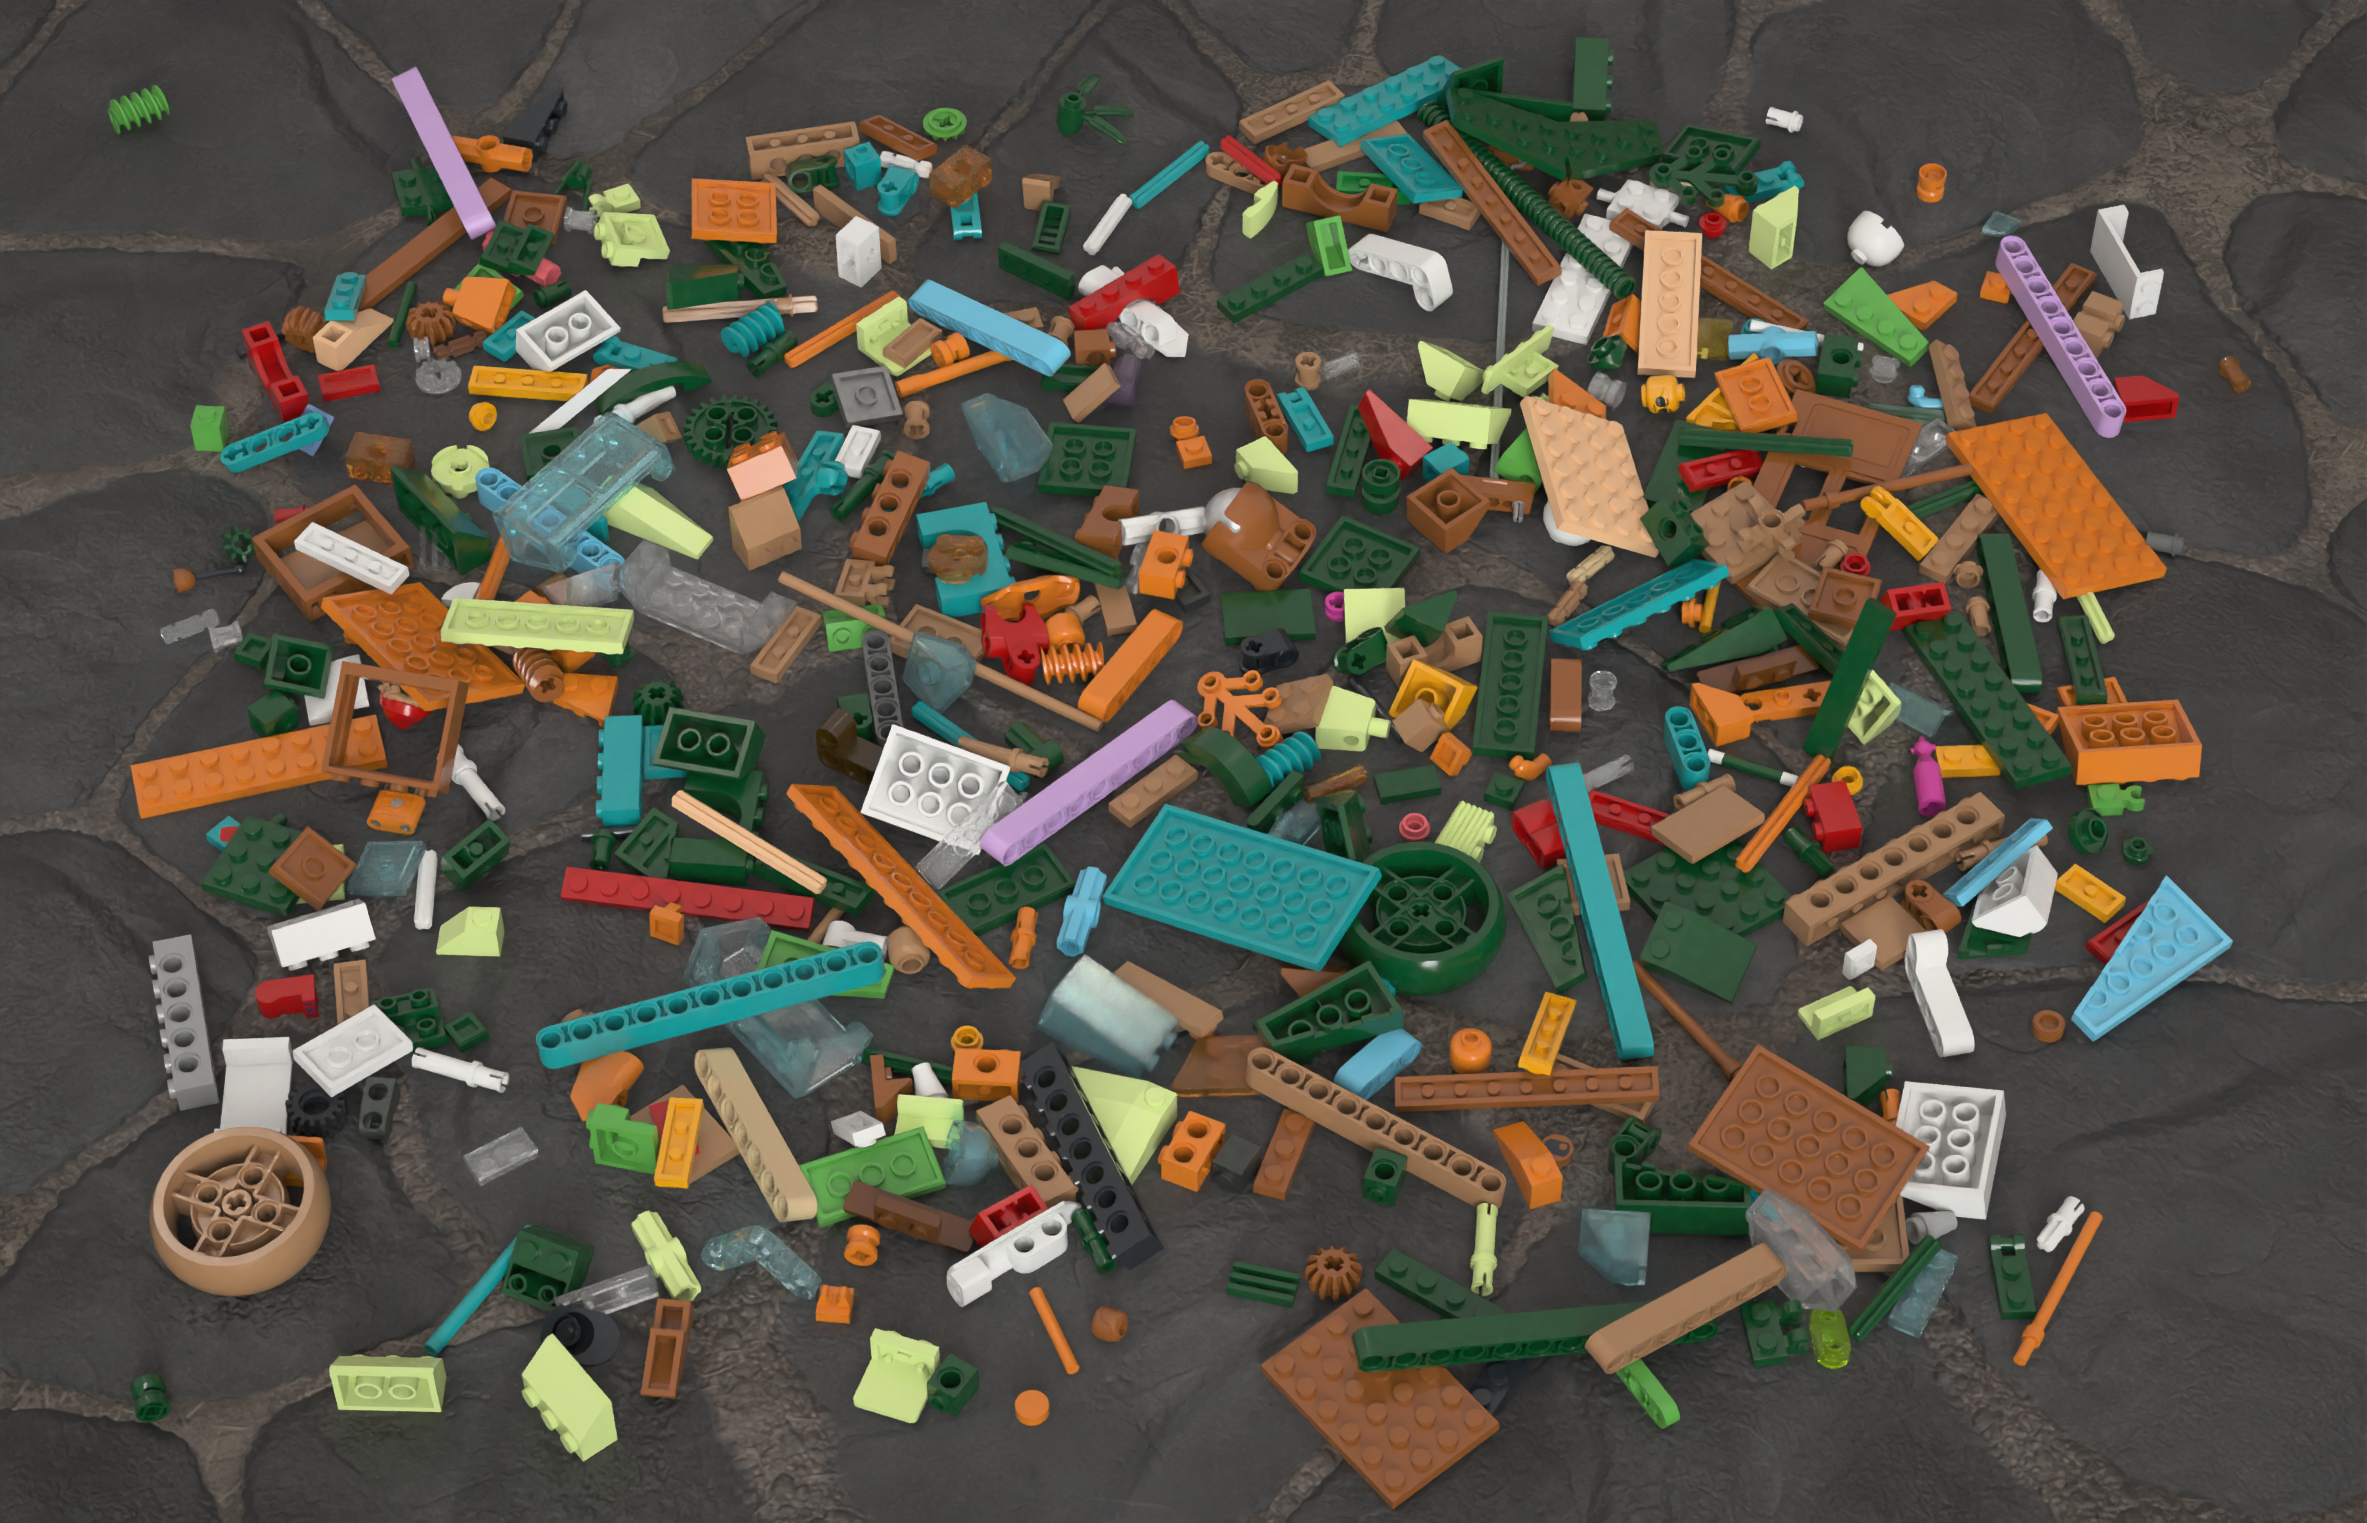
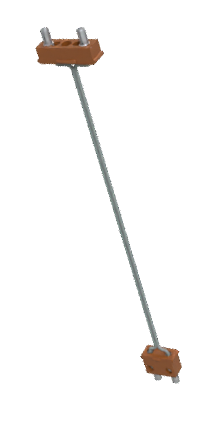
(1504, 494)

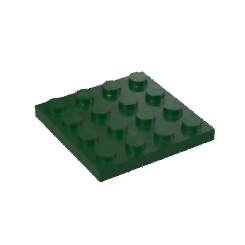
(1709, 888)

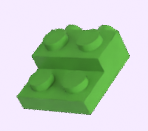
(621, 1141)

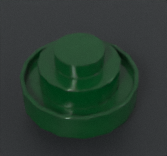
(1607, 353)
(2088, 831)

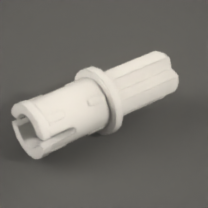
(2059, 1224)

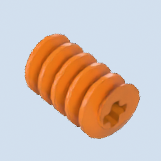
(1072, 662)

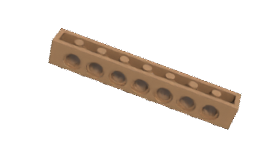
(1890, 868)

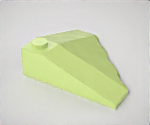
(1131, 1113)

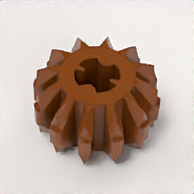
(431, 321)
(302, 326)
(1333, 1273)

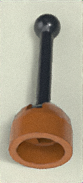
(185, 579)

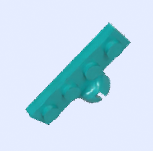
(817, 472)

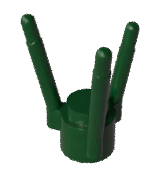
(576, 178)

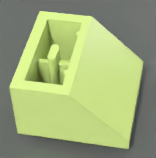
(1774, 228)

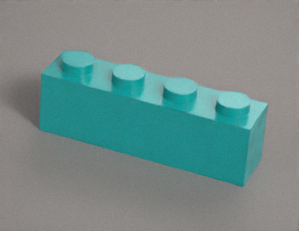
(622, 771)

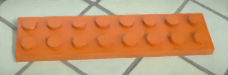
(250, 768)

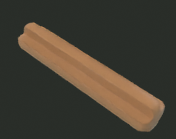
(792, 201)

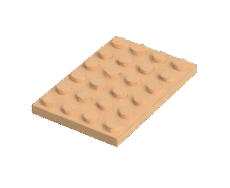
(1588, 475)

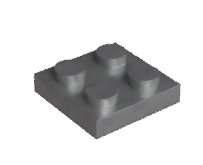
(866, 396)

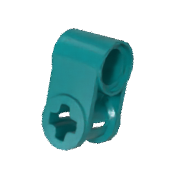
(896, 190)

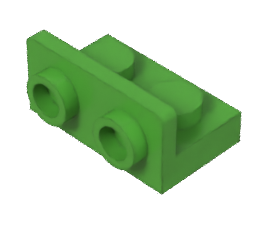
(846, 631)

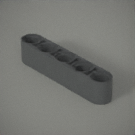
(881, 684)

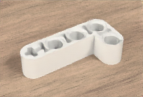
(1405, 263)
(1936, 993)

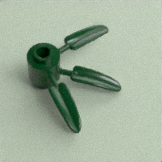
(1072, 111)

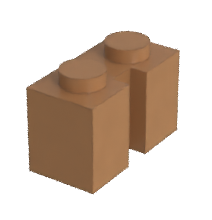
(2099, 321)

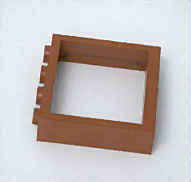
(325, 514)
(342, 717)

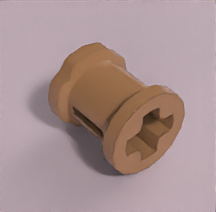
(1061, 328)
(1308, 366)
(916, 425)

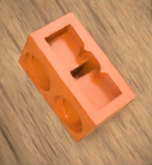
(1192, 1150)

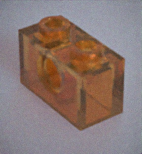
(960, 176)
(374, 455)

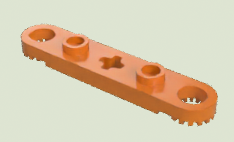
(1787, 701)

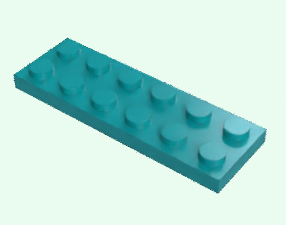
(1383, 102)
(1639, 603)

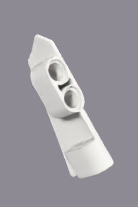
(1141, 315)
(974, 1274)

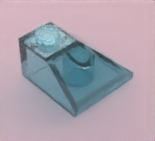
(938, 670)
(1616, 1244)

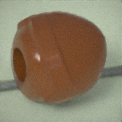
(1109, 1324)

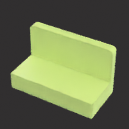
(1837, 1011)
(932, 1113)

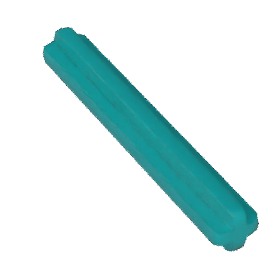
(1169, 174)

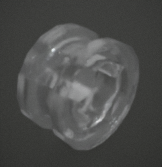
(422, 349)

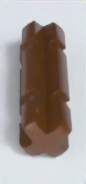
(460, 345)

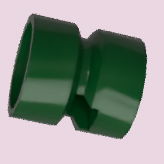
(1380, 486)

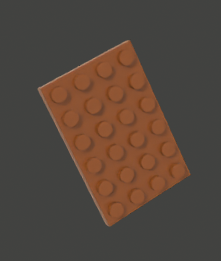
(1809, 1146)
(1386, 1424)

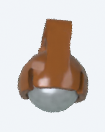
(1255, 535)

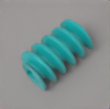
(753, 330)
(1290, 755)

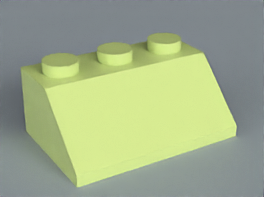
(1457, 422)
(388, 1383)
(569, 1400)

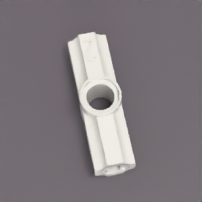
(1180, 522)

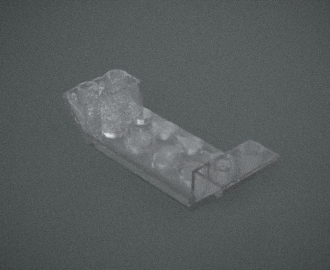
(698, 604)

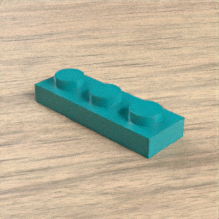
(345, 297)

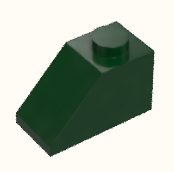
(1865, 1073)

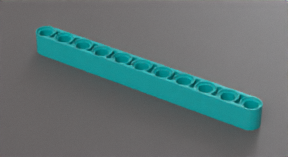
(1599, 912)
(710, 1005)

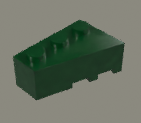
(1591, 77)

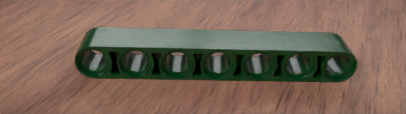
(2009, 611)

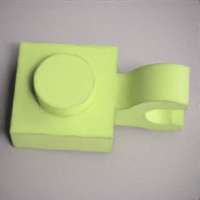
(618, 200)

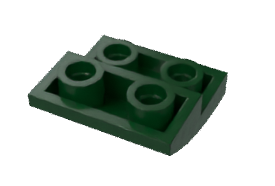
(416, 1016)

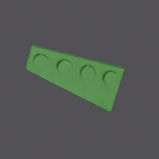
(1874, 315)
(787, 948)

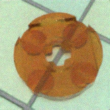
(969, 549)

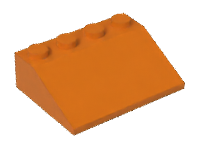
(2129, 742)

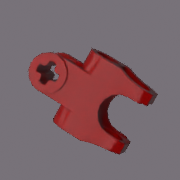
(1015, 643)

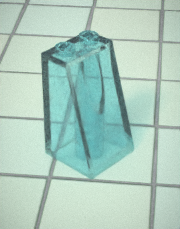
(1107, 1019)

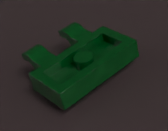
(1764, 1334)

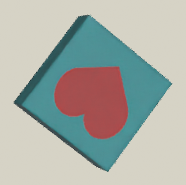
(222, 833)

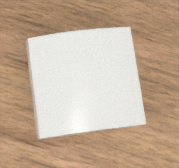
(320, 709)

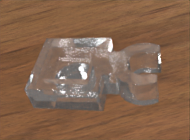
(1128, 338)

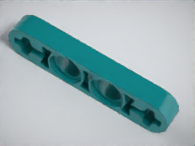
(243, 453)

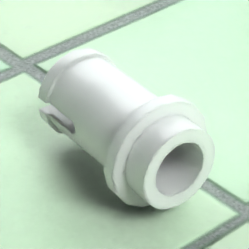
(1784, 119)

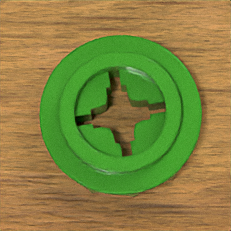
(941, 117)

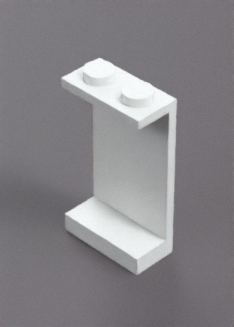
(2135, 289)
(257, 1083)

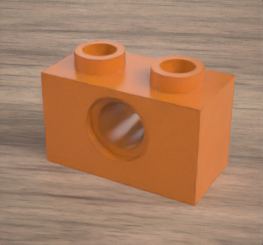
(1165, 564)
(986, 1074)

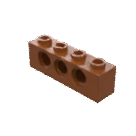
(904, 471)

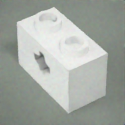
(858, 251)

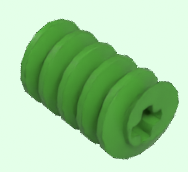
(137, 108)

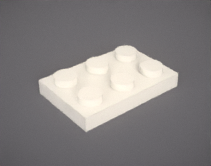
(352, 1050)

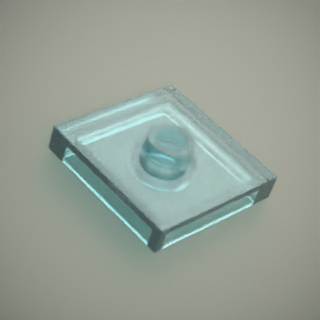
(386, 868)

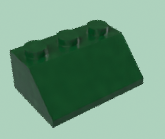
(709, 744)

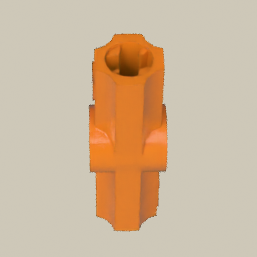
(494, 155)

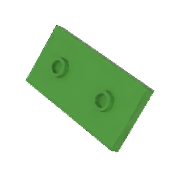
(896, 1164)

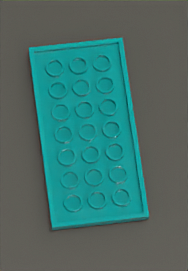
(1242, 887)

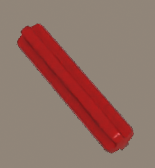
(1250, 160)

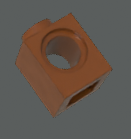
(1093, 347)

